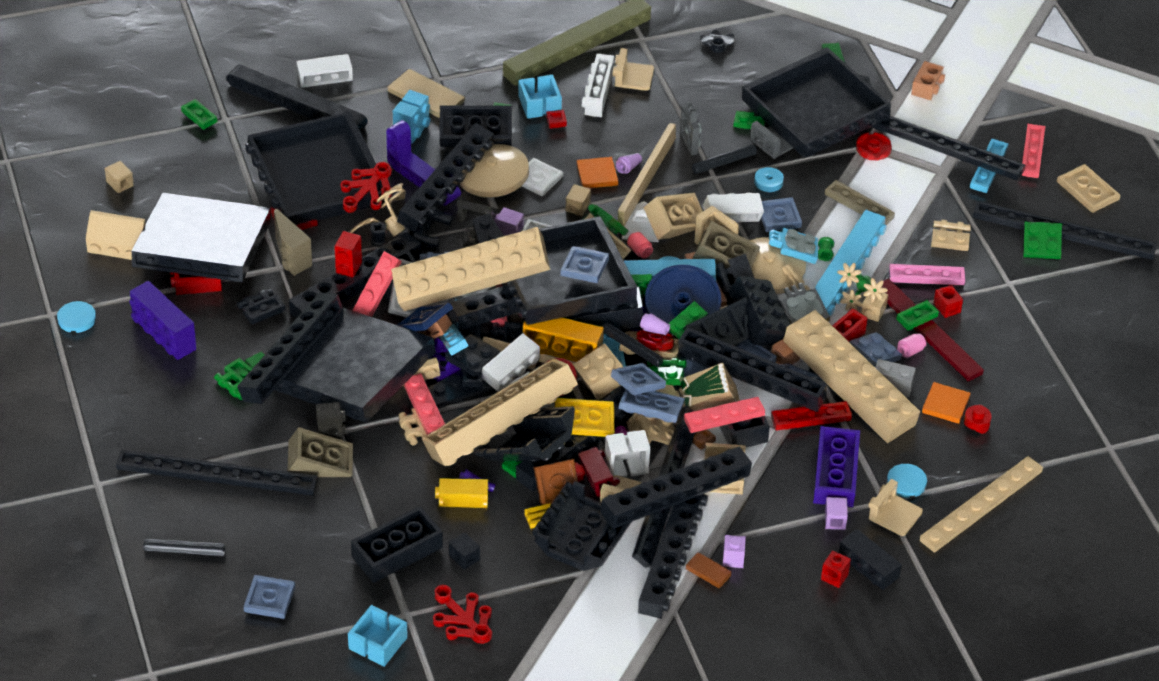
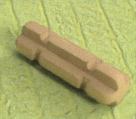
(793, 276)

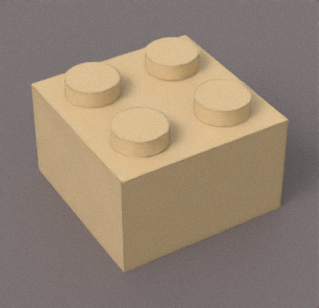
(596, 371)

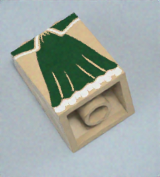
(709, 388)

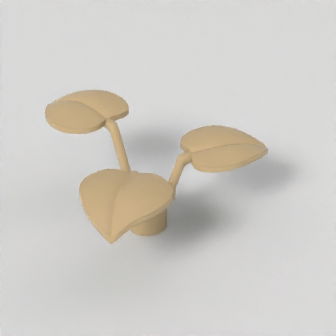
(391, 223)

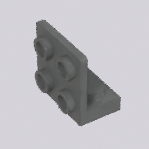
(768, 140)

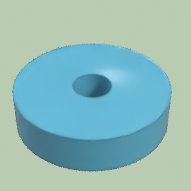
(768, 179)

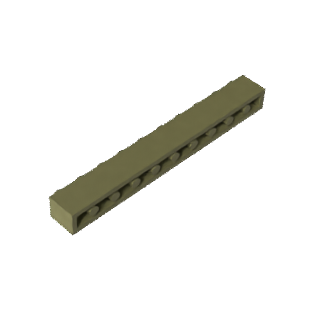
(576, 41)

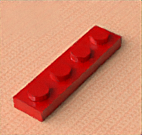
(806, 417)

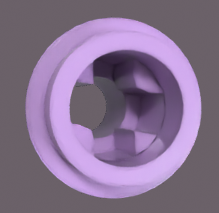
(627, 163)
(653, 324)

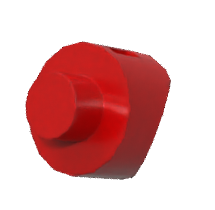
(978, 418)

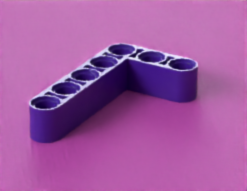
(405, 162)

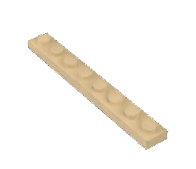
(981, 504)

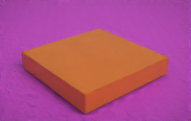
(597, 172)
(946, 402)

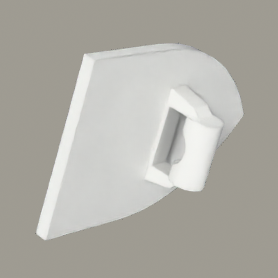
(640, 223)

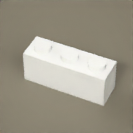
(324, 70)
(737, 207)
(511, 362)

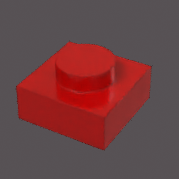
(556, 119)

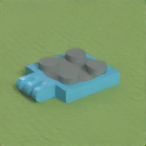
(795, 244)

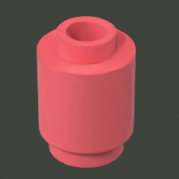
(640, 245)

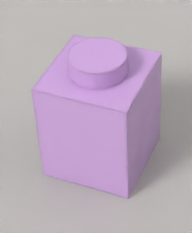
(509, 221)
(836, 513)
(734, 551)

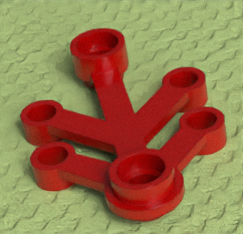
(379, 172)
(478, 632)

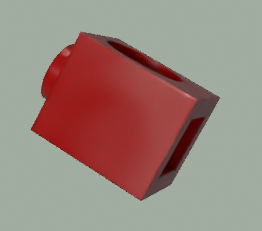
(948, 301)
(835, 569)

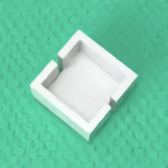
(630, 447)

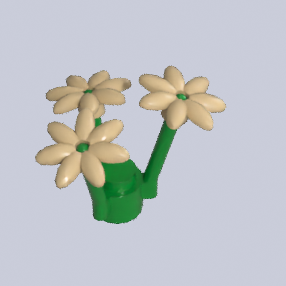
(863, 283)

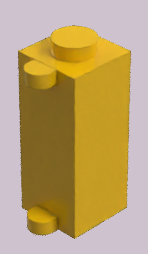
(462, 493)

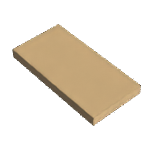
(437, 93)

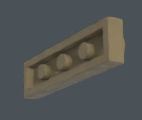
(857, 201)

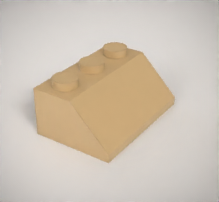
(112, 234)

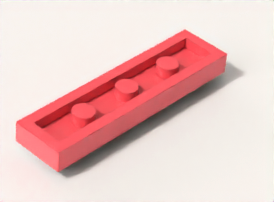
(1033, 150)
(377, 285)
(423, 403)
(724, 414)

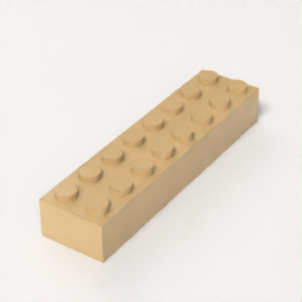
(470, 269)
(851, 376)
(499, 412)

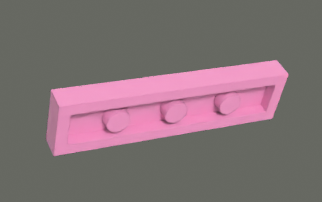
(927, 274)

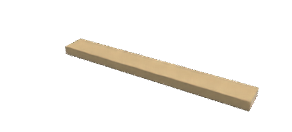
(646, 174)

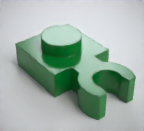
(745, 120)

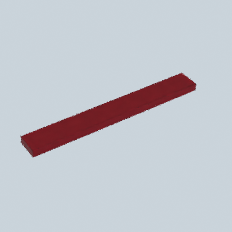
(935, 335)

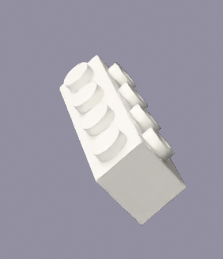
(598, 85)

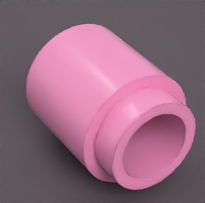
(911, 345)

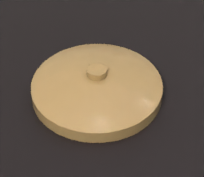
(498, 173)
(770, 262)

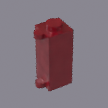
(597, 470)

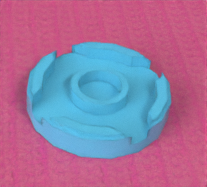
(76, 316)
(910, 480)

